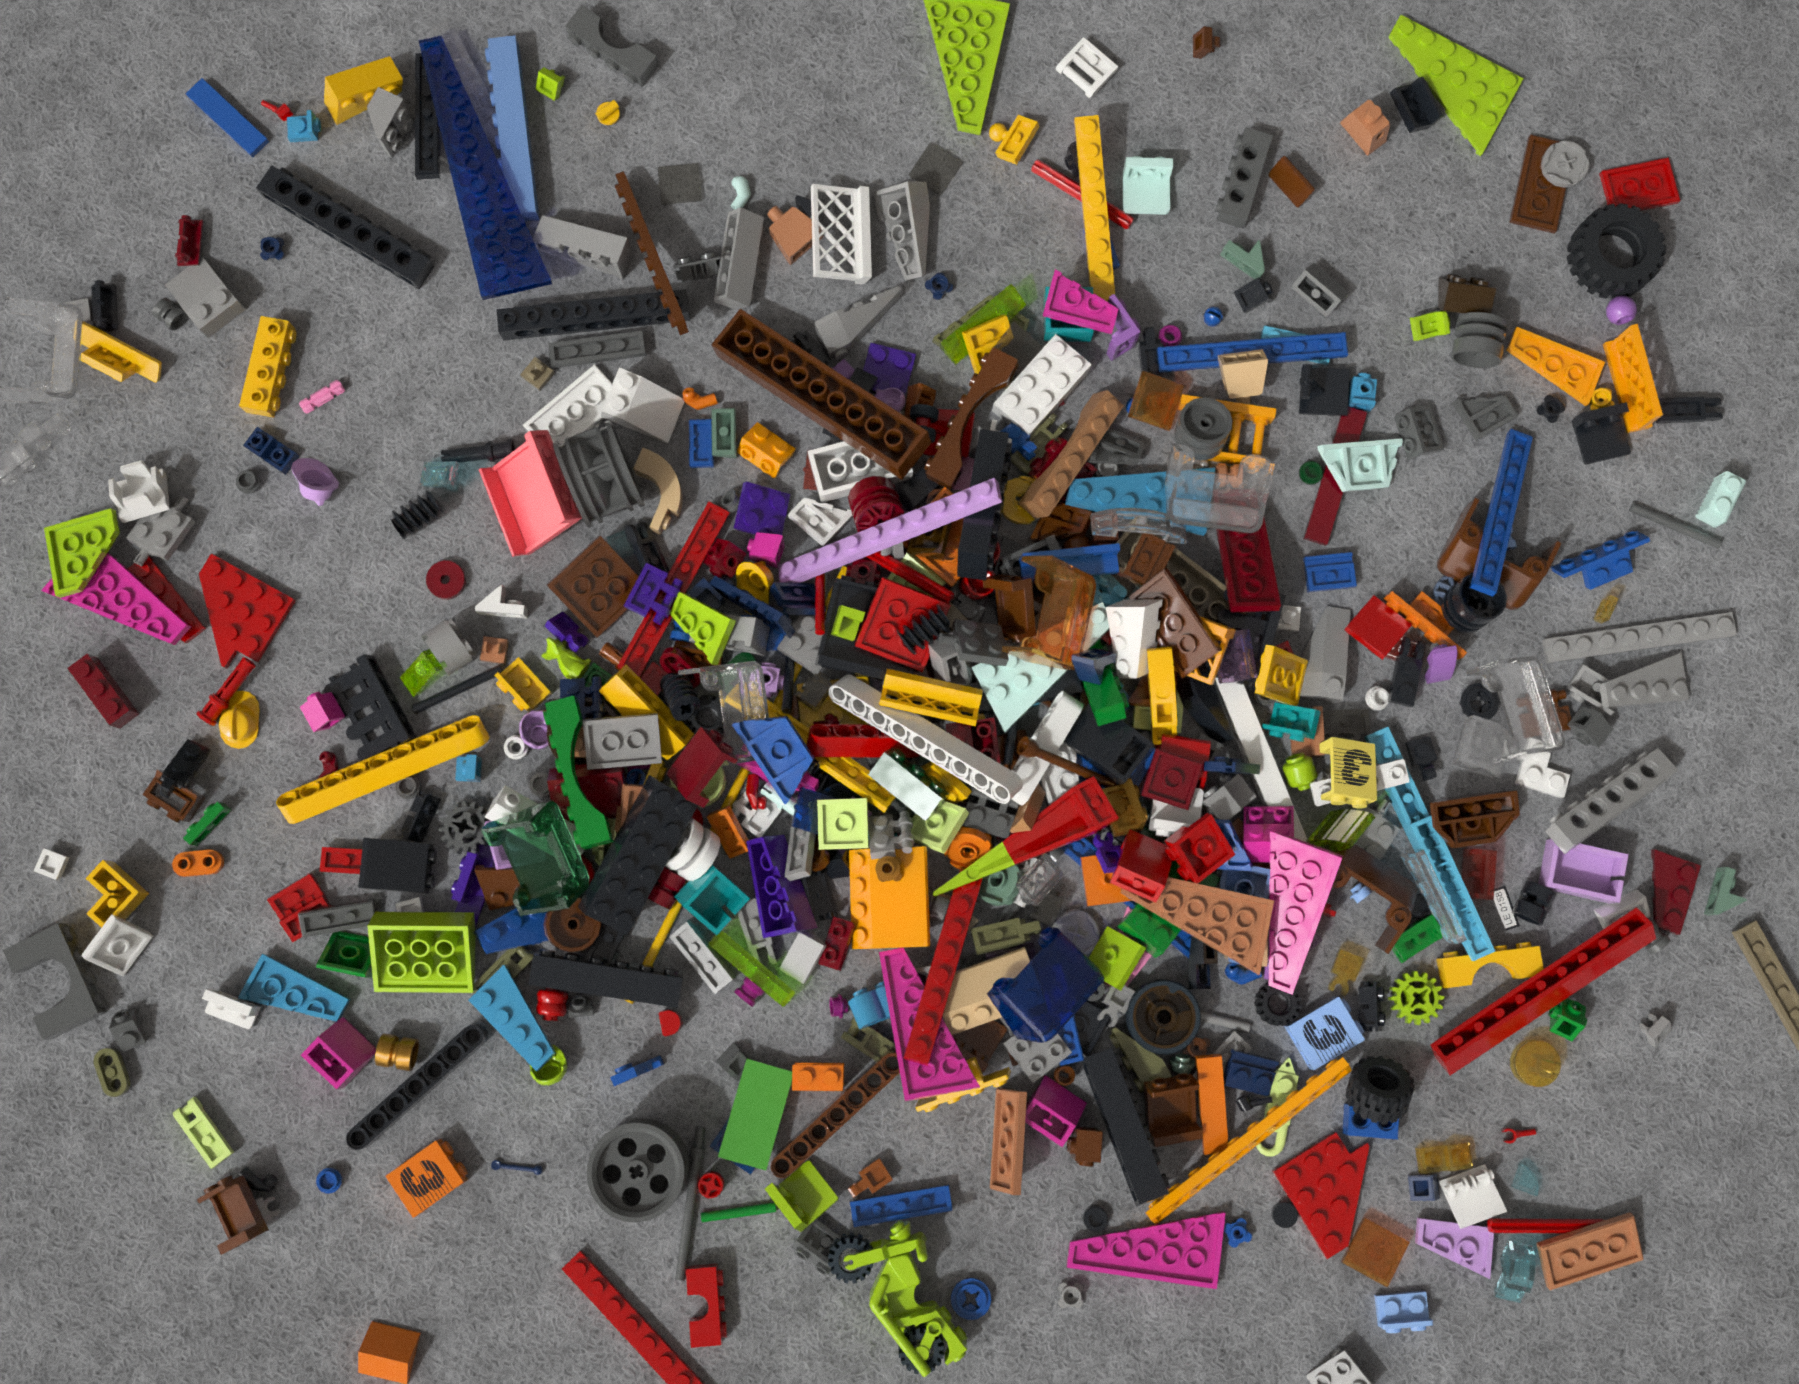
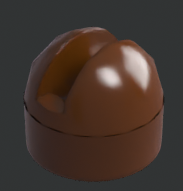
(1063, 1080)

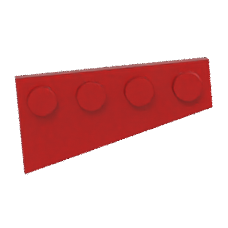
(159, 584)

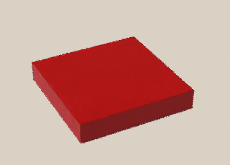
(1378, 627)

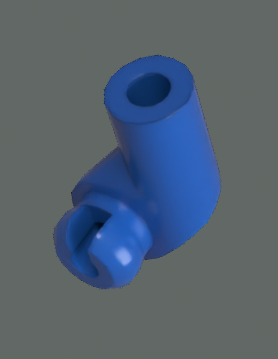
(1240, 975)

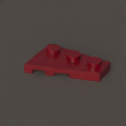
(1673, 890)

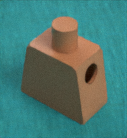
(1367, 126)
(791, 232)

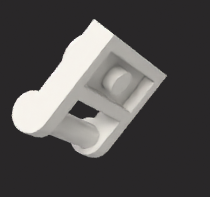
(1090, 61)

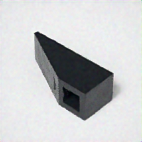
(1205, 707)

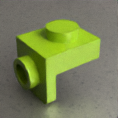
(1430, 325)

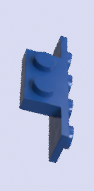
(1604, 562)

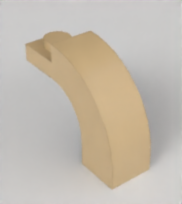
(659, 471)

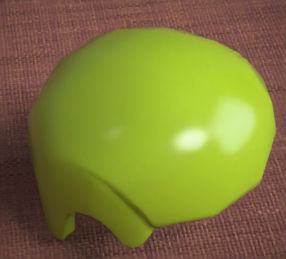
(552, 1071)

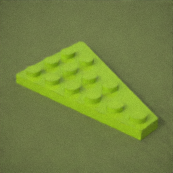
(968, 49)
(1463, 82)

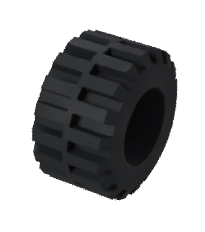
(1379, 1089)

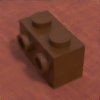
(1085, 1145)

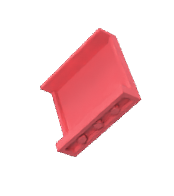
(530, 495)

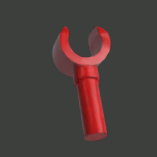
(282, 112)
(1518, 1133)

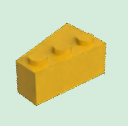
(351, 90)

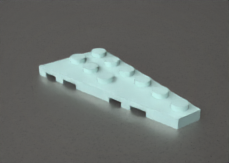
(1021, 683)

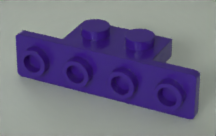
(467, 887)

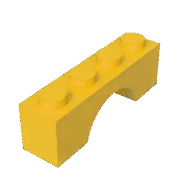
(1520, 962)

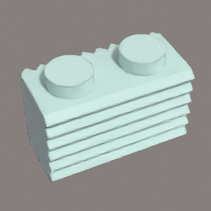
(1720, 499)

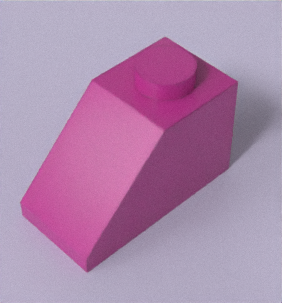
(766, 548)

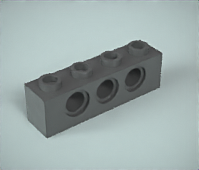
(1257, 145)

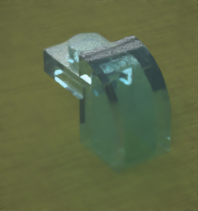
(1517, 1271)

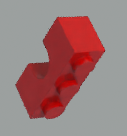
(706, 1282)

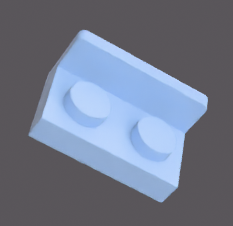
(1402, 1311)

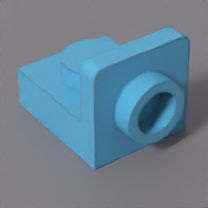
(303, 127)
(468, 768)

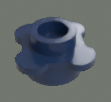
(267, 243)
(932, 284)

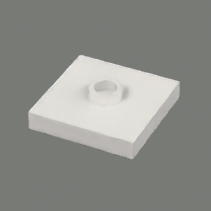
(117, 945)

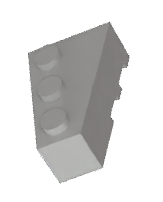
(747, 635)

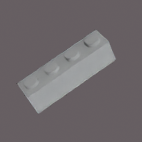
(739, 259)

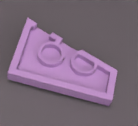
(1466, 1246)

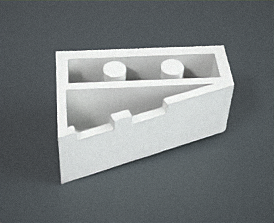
(1132, 633)

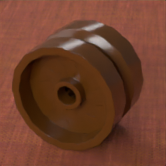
(569, 939)

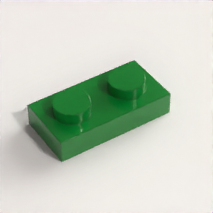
(201, 829)

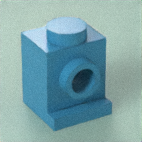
(1356, 397)

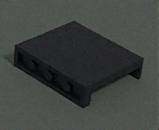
(842, 653)

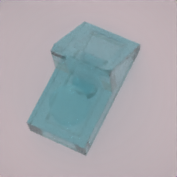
(441, 475)

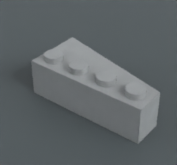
(584, 245)

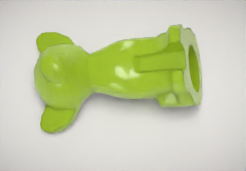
(569, 662)

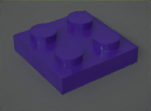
(891, 367)
(761, 509)

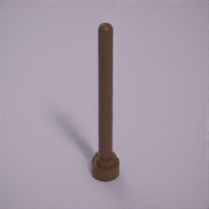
(1029, 748)

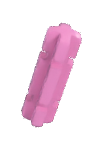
(322, 396)

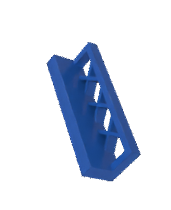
(1090, 559)

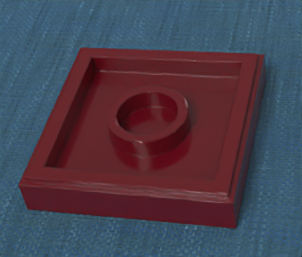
(1171, 779)

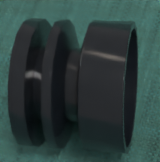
(1470, 609)

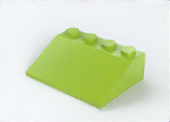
(422, 951)

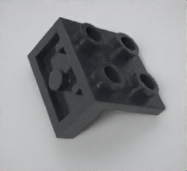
(1601, 433)

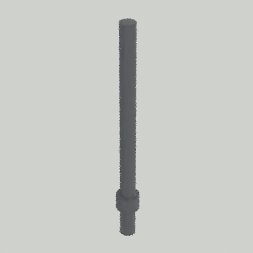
(697, 1153)

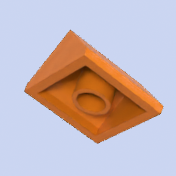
(388, 1352)

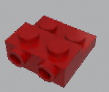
(1199, 849)

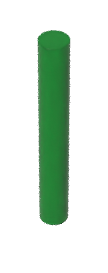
(738, 1212)

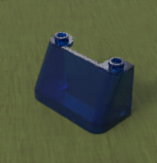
(1047, 989)

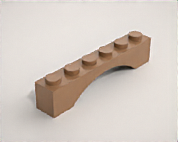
(1054, 481)

